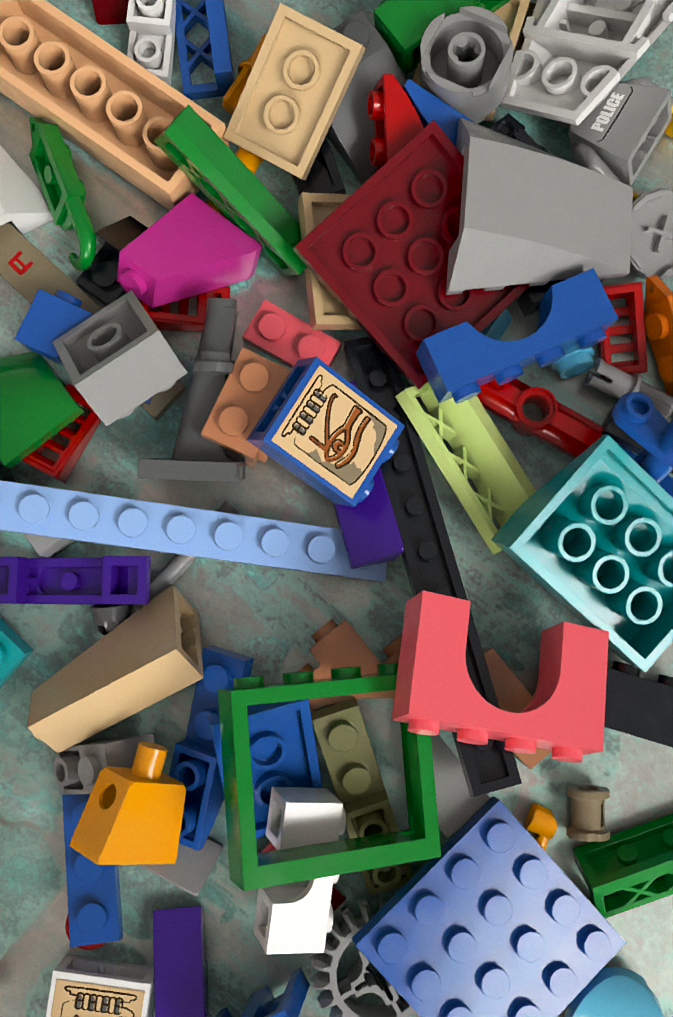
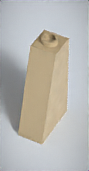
(121, 673)

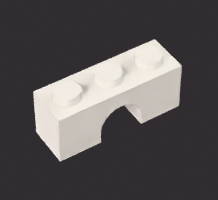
(300, 913)

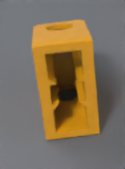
(133, 813)

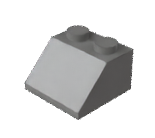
(118, 359)

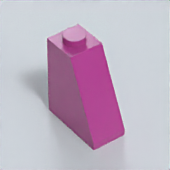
(186, 255)

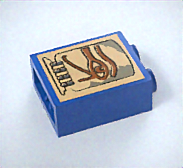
(327, 432)

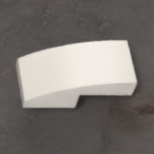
(152, 35)

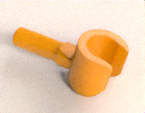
(542, 822)

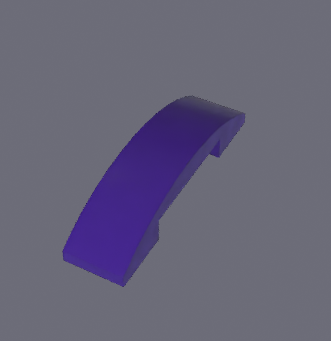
(75, 580)

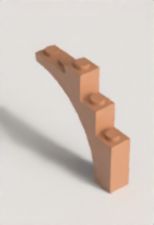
(343, 647)

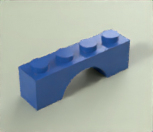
(465, 359)

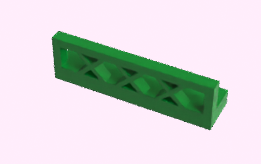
(233, 188)
(629, 864)

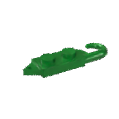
(62, 188)

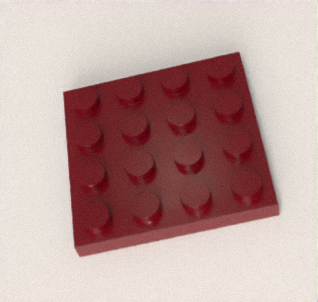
(390, 252)

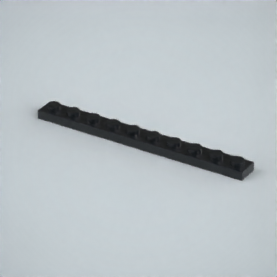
(428, 550)

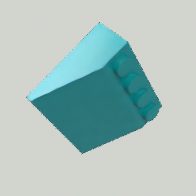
(602, 549)

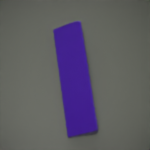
(370, 527)

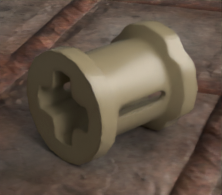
(588, 813)

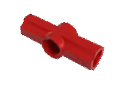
(560, 425)

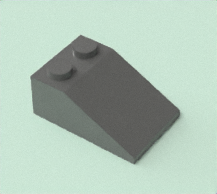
(351, 127)

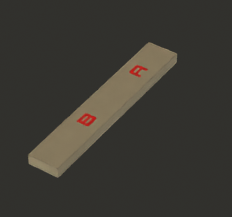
(30, 270)

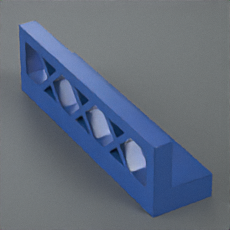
(217, 43)

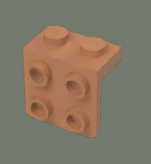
(242, 404)

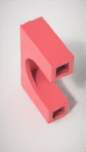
(438, 693)

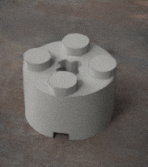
(467, 61)

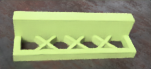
(478, 454)

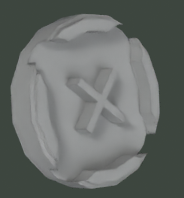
(652, 234)

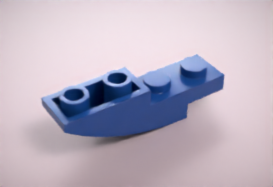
(195, 757)

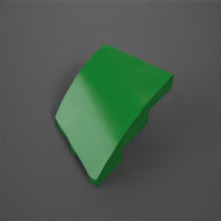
(31, 405)

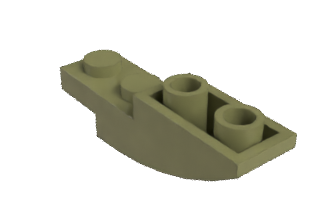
(358, 784)

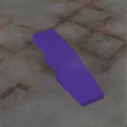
(180, 963)

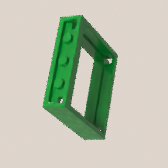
(332, 858)

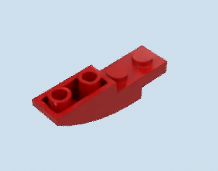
(393, 118)

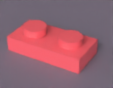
(288, 337)

